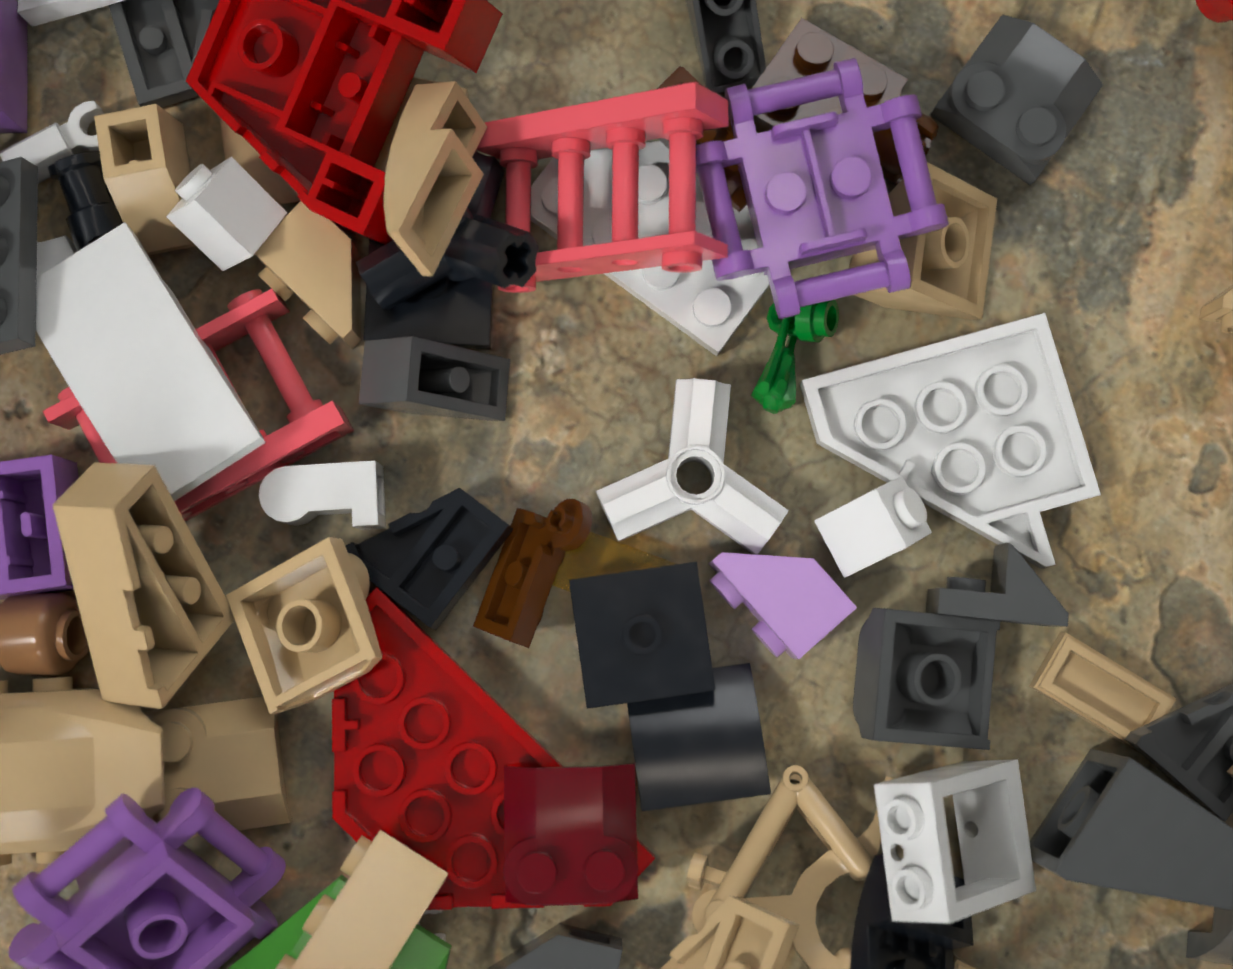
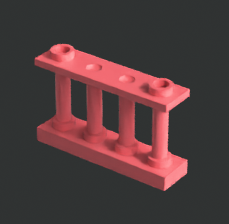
(623, 126)
(310, 421)

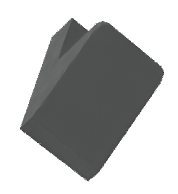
(1014, 596)

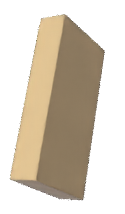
(1099, 689)

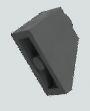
(433, 379)

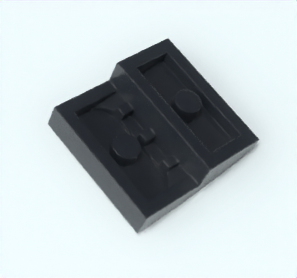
(700, 744)
(901, 945)

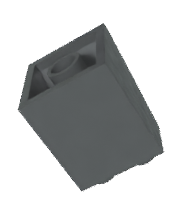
(1135, 835)

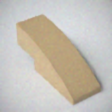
(431, 171)

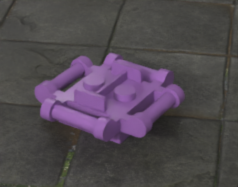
(817, 188)
(147, 894)

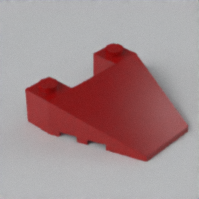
(324, 84)

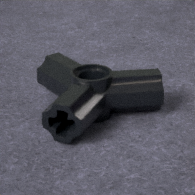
(477, 249)

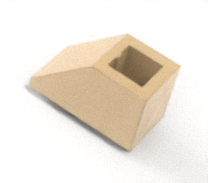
(142, 166)
(319, 266)

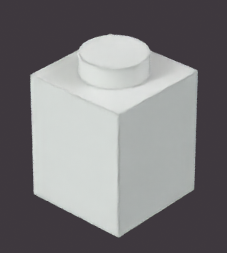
(225, 212)
(874, 526)

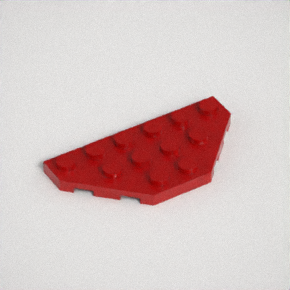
(426, 761)

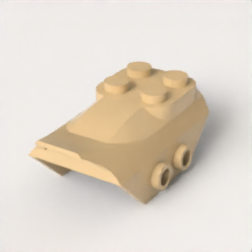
(69, 760)

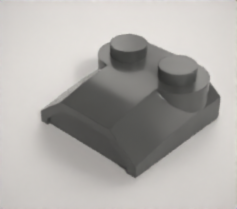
(1018, 96)
(925, 678)

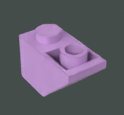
(787, 596)

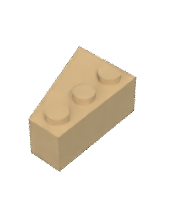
(138, 583)

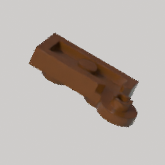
(528, 569)

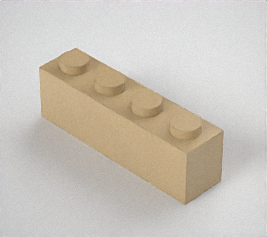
(373, 910)

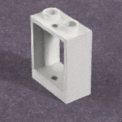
(990, 837)

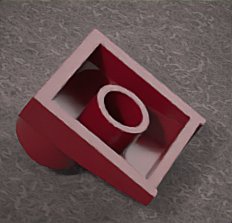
(570, 835)

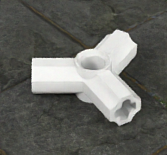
(695, 436)

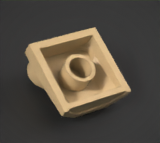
(307, 625)
(228, 754)

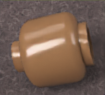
(41, 634)

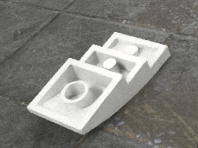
(140, 364)

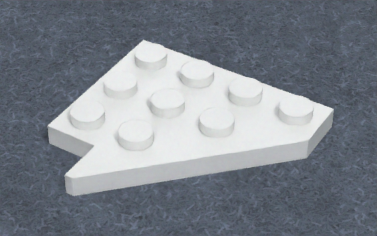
(691, 300)
(969, 425)

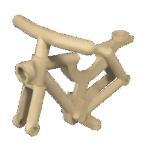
(845, 857)

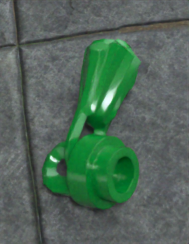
(778, 380)

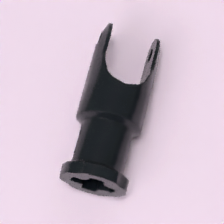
(87, 197)

